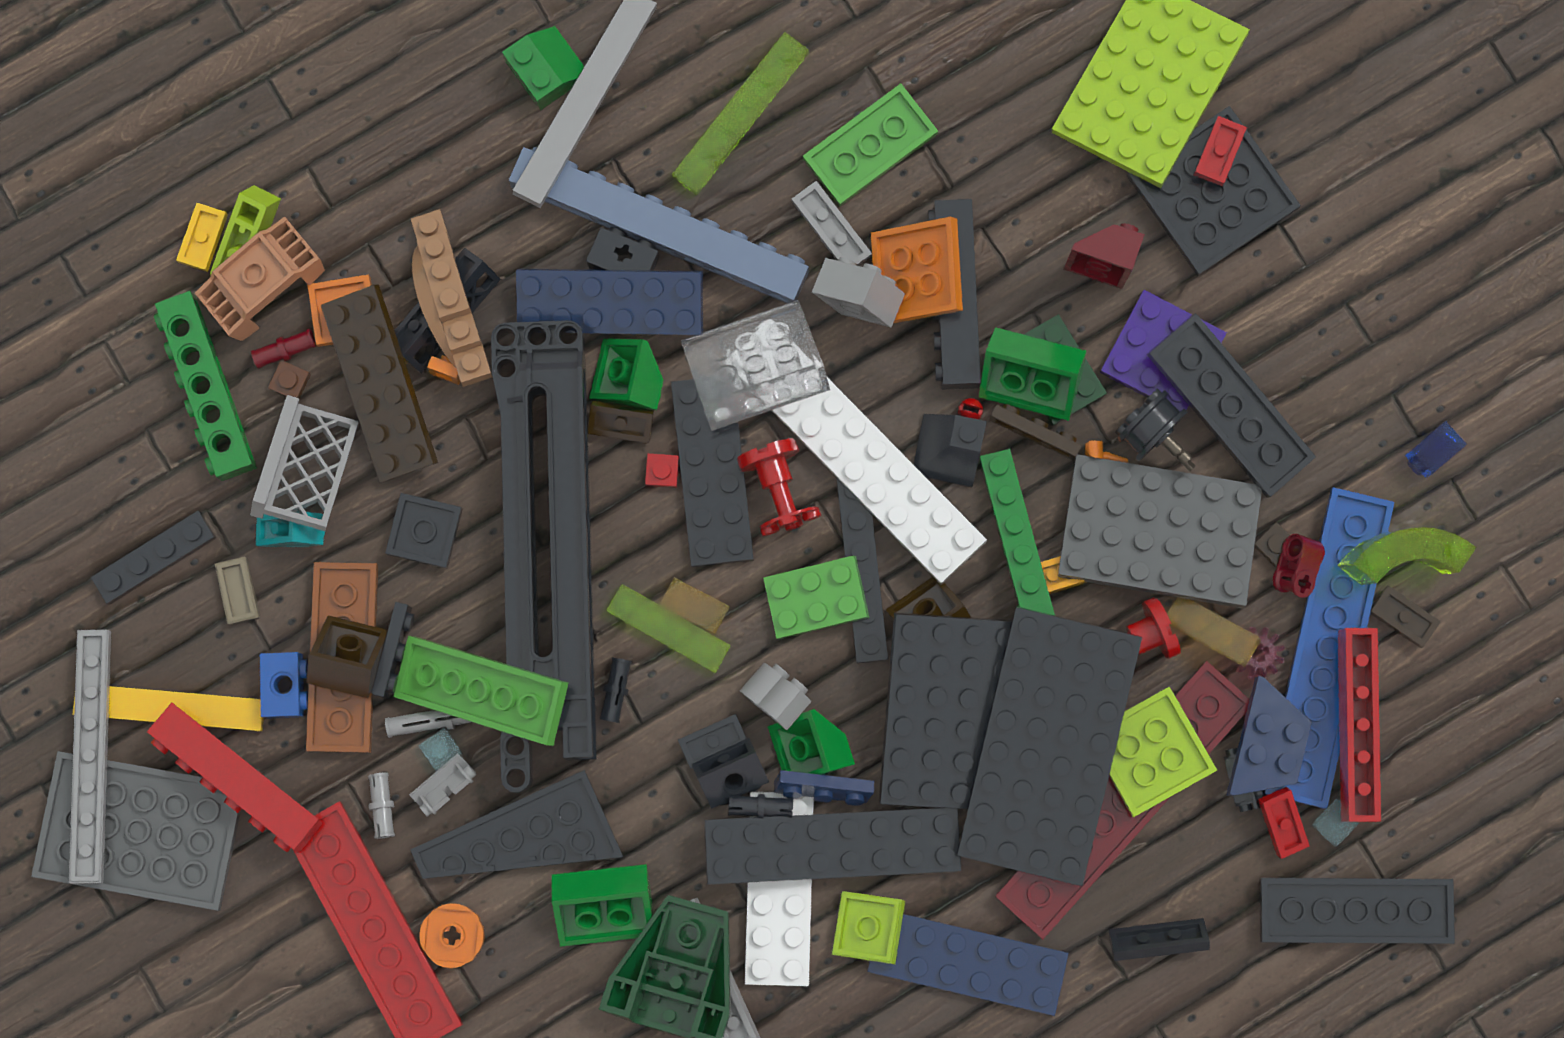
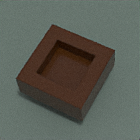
(289, 380)

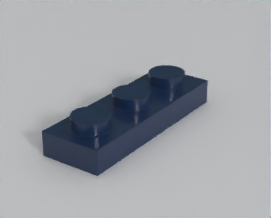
(823, 787)

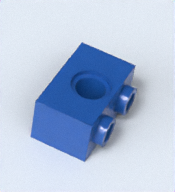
(273, 669)

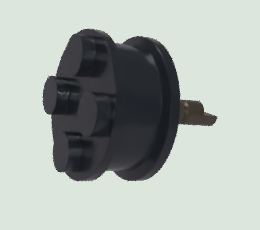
(1153, 426)

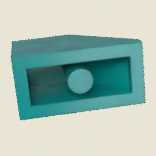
(284, 533)

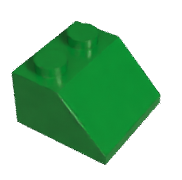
(544, 65)

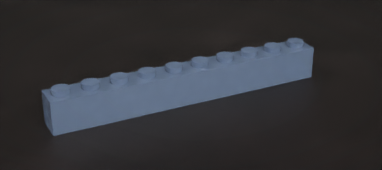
(673, 231)

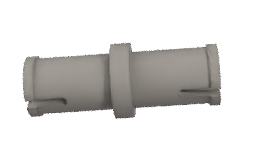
(381, 805)

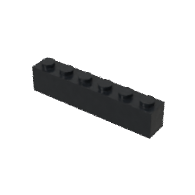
(959, 330)

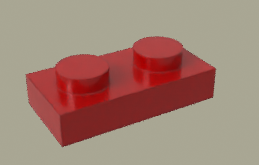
(1220, 151)
(1283, 822)

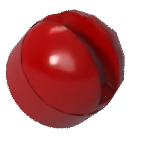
(971, 402)

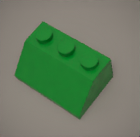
(1031, 373)
(601, 904)

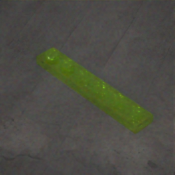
(740, 113)

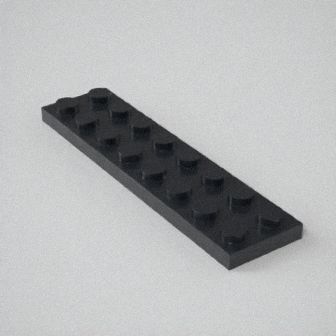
(832, 845)

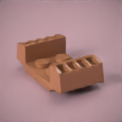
(257, 276)

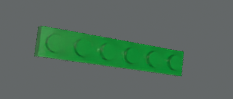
(1015, 532)

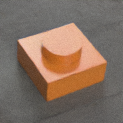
(443, 369)

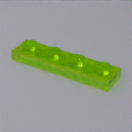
(668, 628)

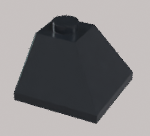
(949, 448)

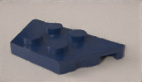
(1270, 742)

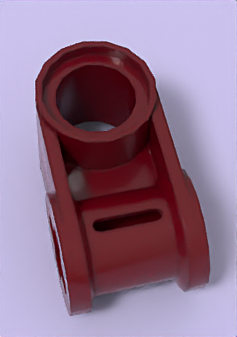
(1299, 562)

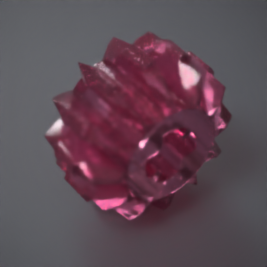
(1266, 660)

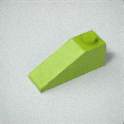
(251, 214)

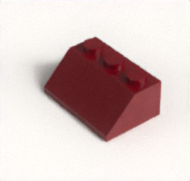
(1106, 255)

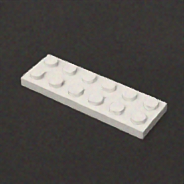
(779, 923)

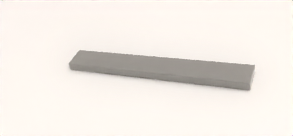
(583, 101)
(90, 757)

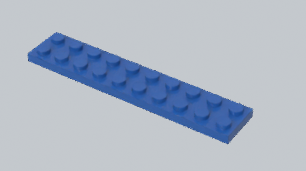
(1332, 606)

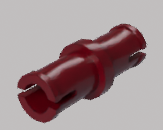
(283, 348)

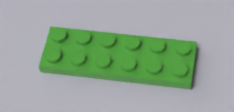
(481, 690)

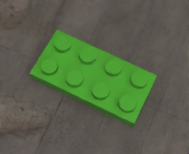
(870, 144)

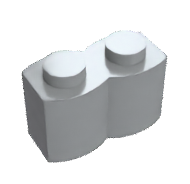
(776, 695)

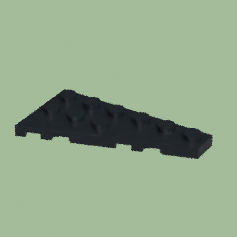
(541, 829)

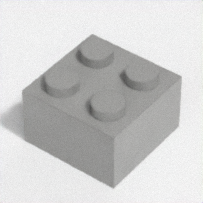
(858, 291)

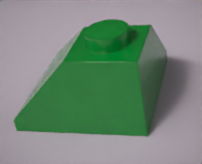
(627, 374)
(811, 745)

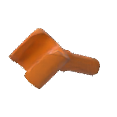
(1095, 450)

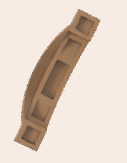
(445, 300)

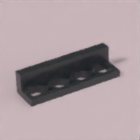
(414, 329)

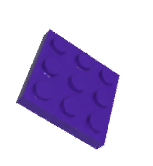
(1145, 328)

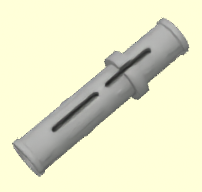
(396, 725)

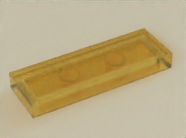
(1213, 630)

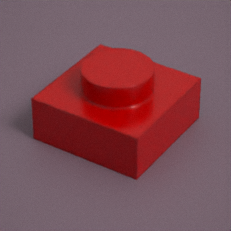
(662, 470)

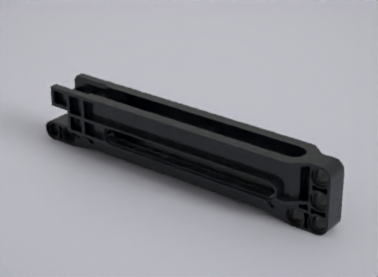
(560, 375)

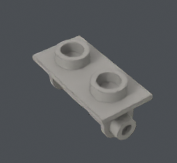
(448, 779)

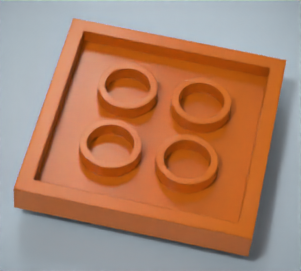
(924, 265)

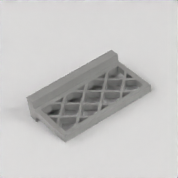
(277, 463)

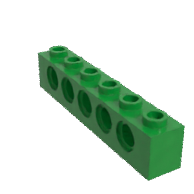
(239, 457)

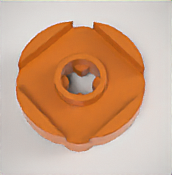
(438, 947)

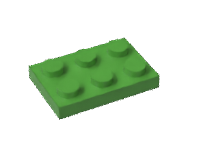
(816, 597)

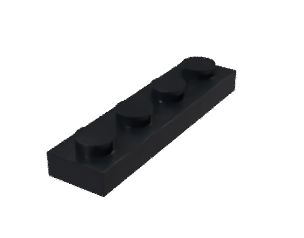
(153, 557)

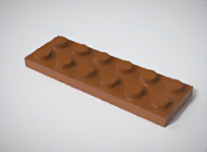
(337, 718)

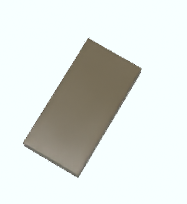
(237, 590)

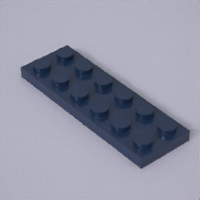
(613, 300)
(977, 965)

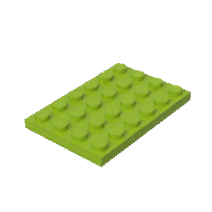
(1150, 84)

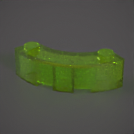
(1429, 546)

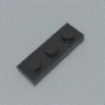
(393, 650)
(1159, 939)

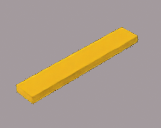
(204, 709)

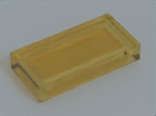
(694, 606)

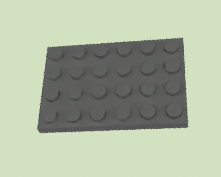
(1160, 531)
(161, 834)

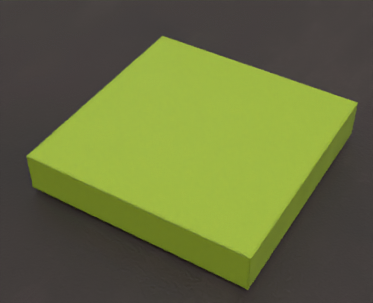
(868, 927)

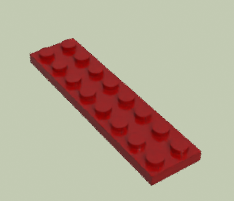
(375, 930)

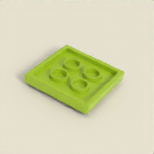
(1157, 753)

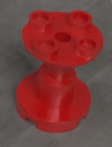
(774, 475)
(1155, 630)

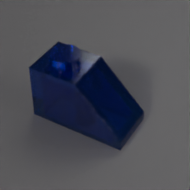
(1435, 450)

